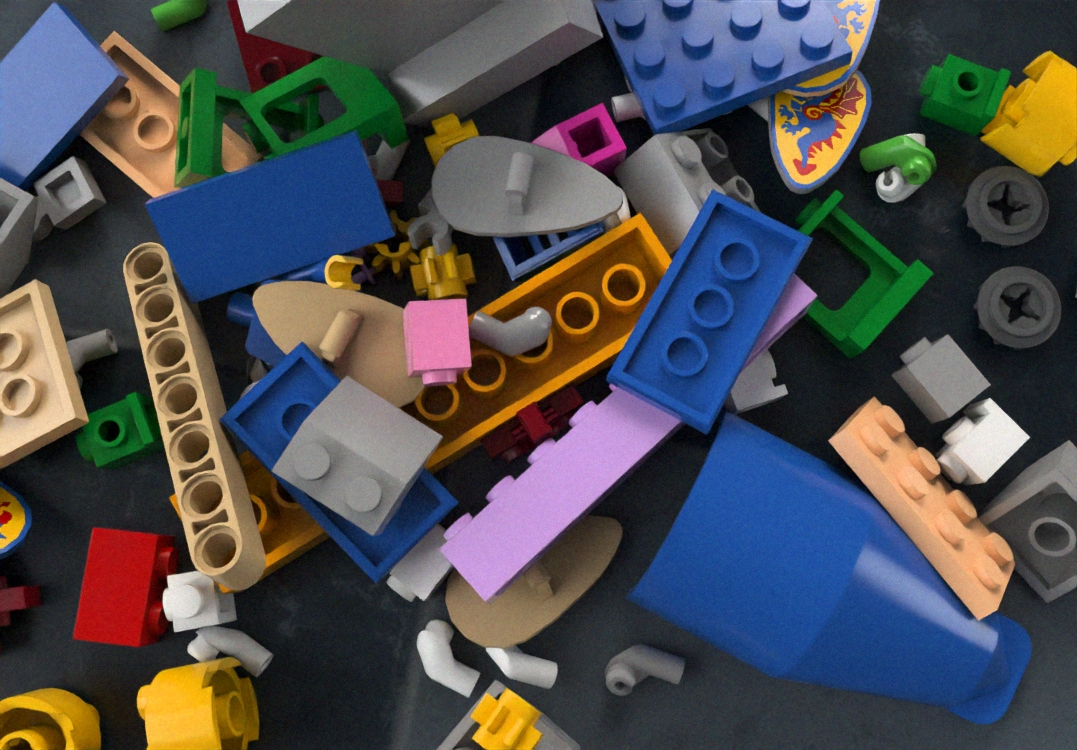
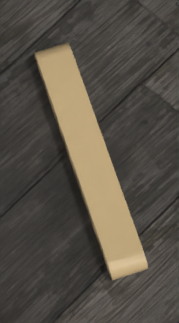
(185, 375)

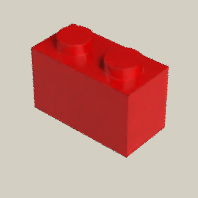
(125, 587)

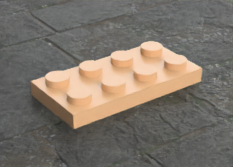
(142, 121)
(925, 506)

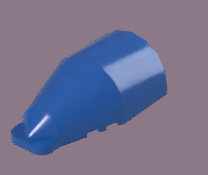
(822, 584)

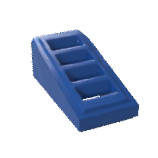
(523, 268)

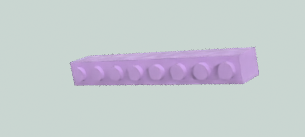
(576, 475)

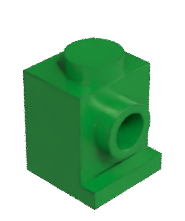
(962, 94)
(138, 434)

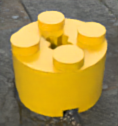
(1038, 118)
(200, 708)
(48, 722)

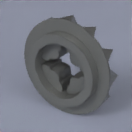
(1021, 192)
(1040, 304)

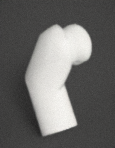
(439, 660)

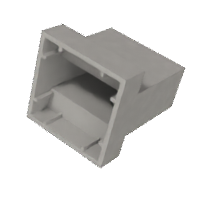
(433, 51)

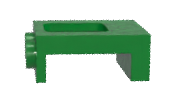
(367, 103)
(201, 124)
(882, 294)

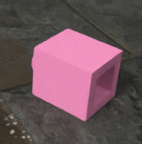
(437, 340)

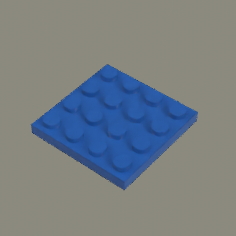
(717, 55)

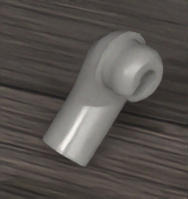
(637, 664)

